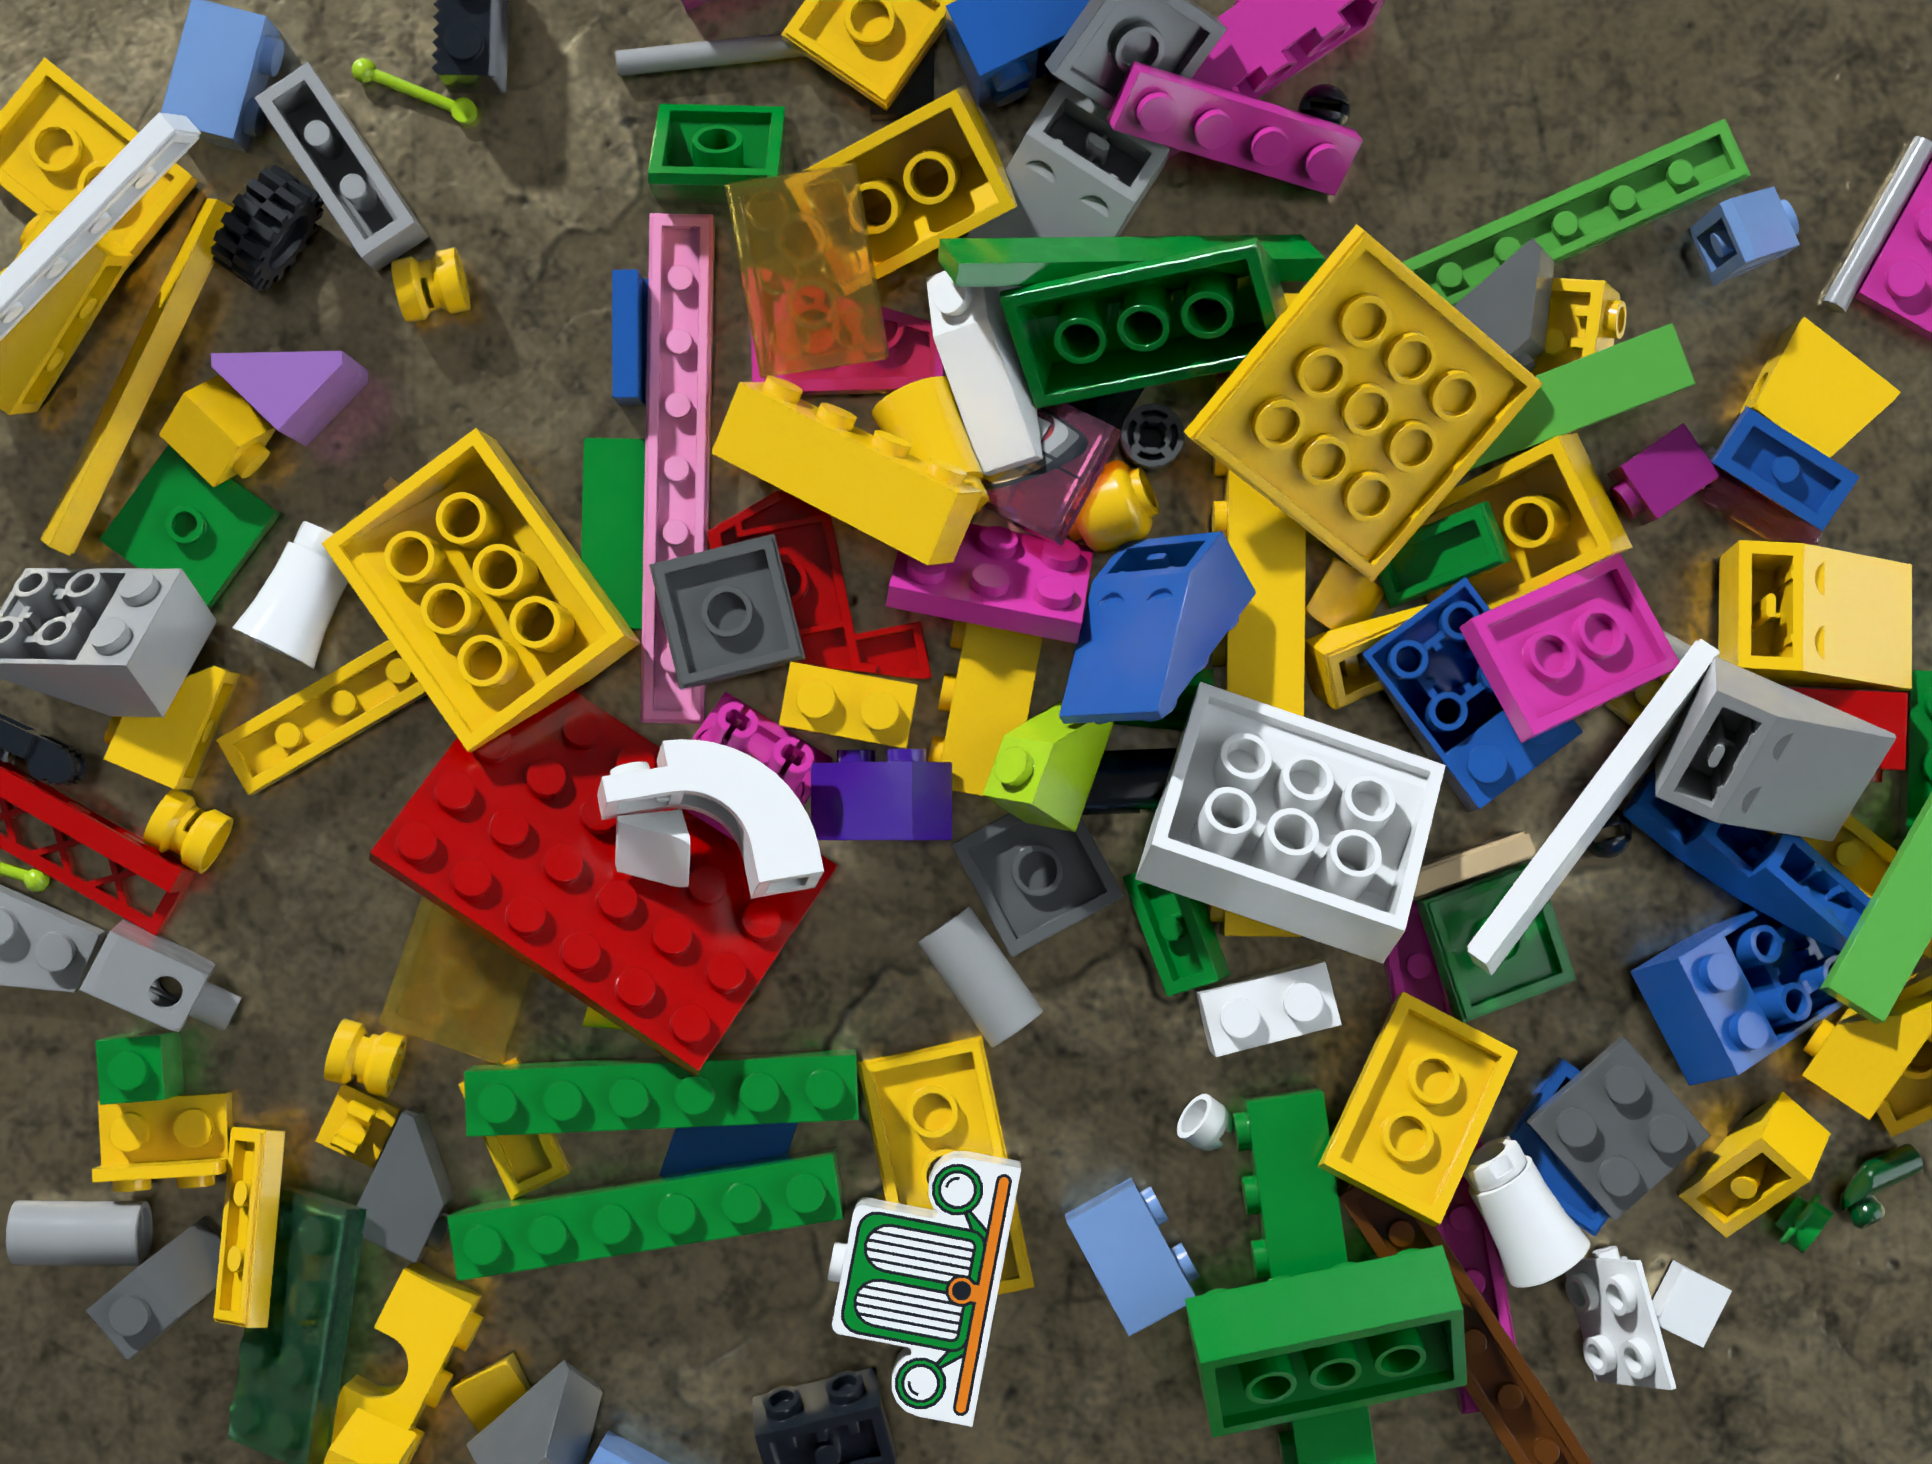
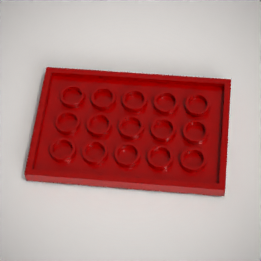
(525, 860)

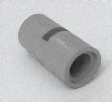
(980, 977)
(79, 1233)

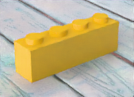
(848, 471)

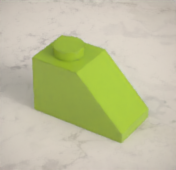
(1047, 769)

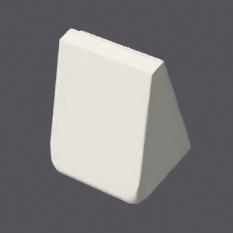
(654, 846)
(1689, 1303)

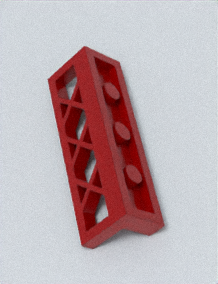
(96, 832)

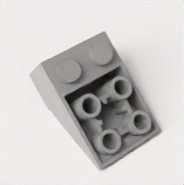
(1075, 174)
(103, 636)
(1767, 756)

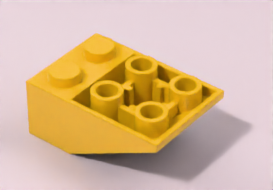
(1816, 616)

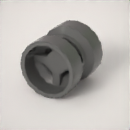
(1143, 445)

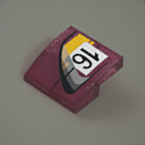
(1051, 491)

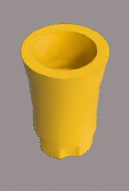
(931, 422)

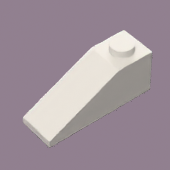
(984, 373)

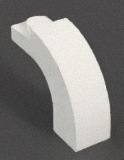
(735, 791)

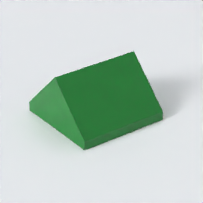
(711, 145)

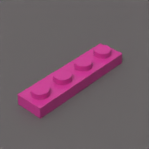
(1233, 128)

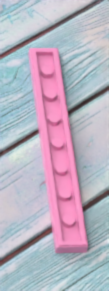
(675, 438)

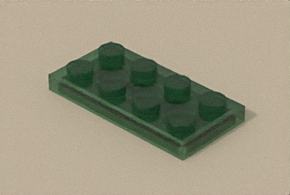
(295, 1365)

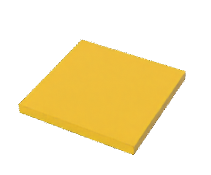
(1363, 404)

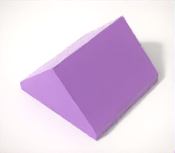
(294, 389)

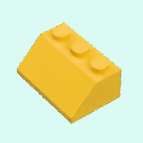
(927, 179)

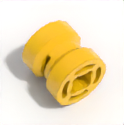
(430, 285)
(188, 830)
(372, 1060)

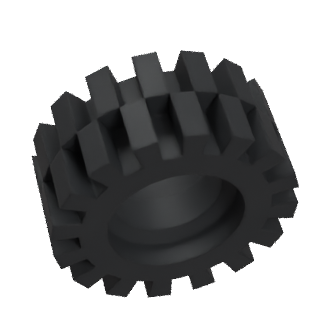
(267, 227)

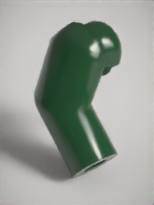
(1872, 1178)

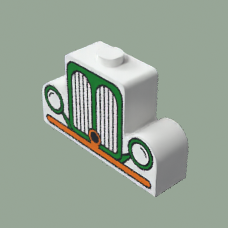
(931, 1281)

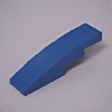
(1766, 871)

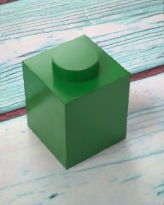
(139, 1067)

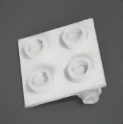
(1618, 1321)

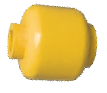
(1116, 509)

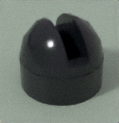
(1327, 94)
(1616, 845)

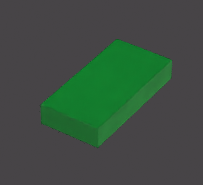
(1444, 555)

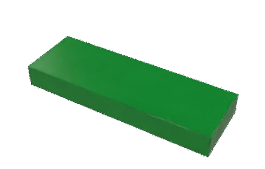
(615, 520)

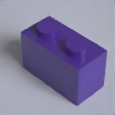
(882, 799)

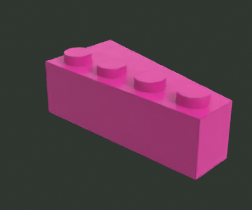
(1279, 39)

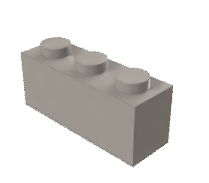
(341, 167)

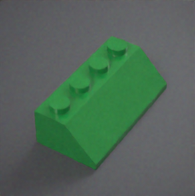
(1143, 322)
(1328, 1340)

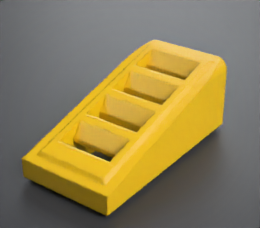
(1334, 661)

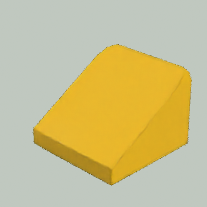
(1342, 597)
(490, 1390)

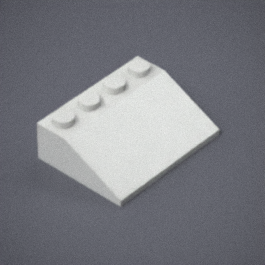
(1292, 823)

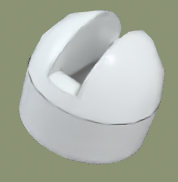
(1204, 1123)

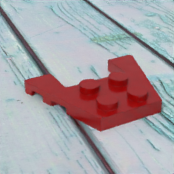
(819, 591)

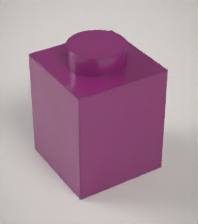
(1661, 476)

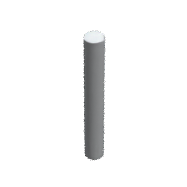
(703, 54)
(1879, 225)

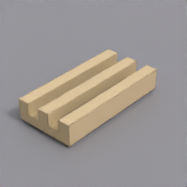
(1474, 861)

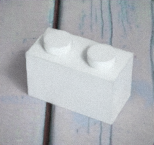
(1267, 1007)

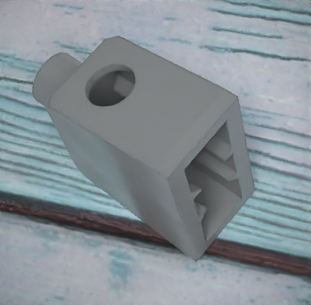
(131, 972)

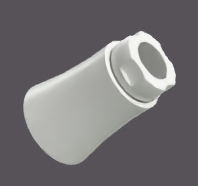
(296, 599)
(1522, 1214)

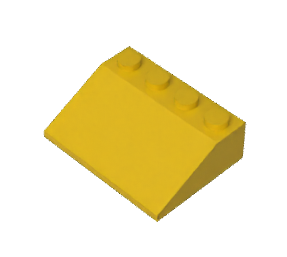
(480, 591)

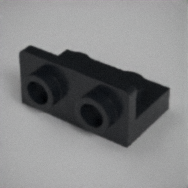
(825, 1422)

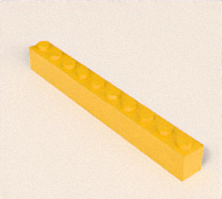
(1267, 646)

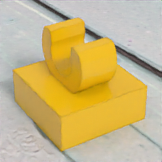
(359, 1124)

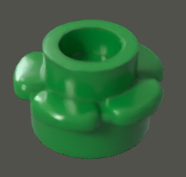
(1803, 1222)

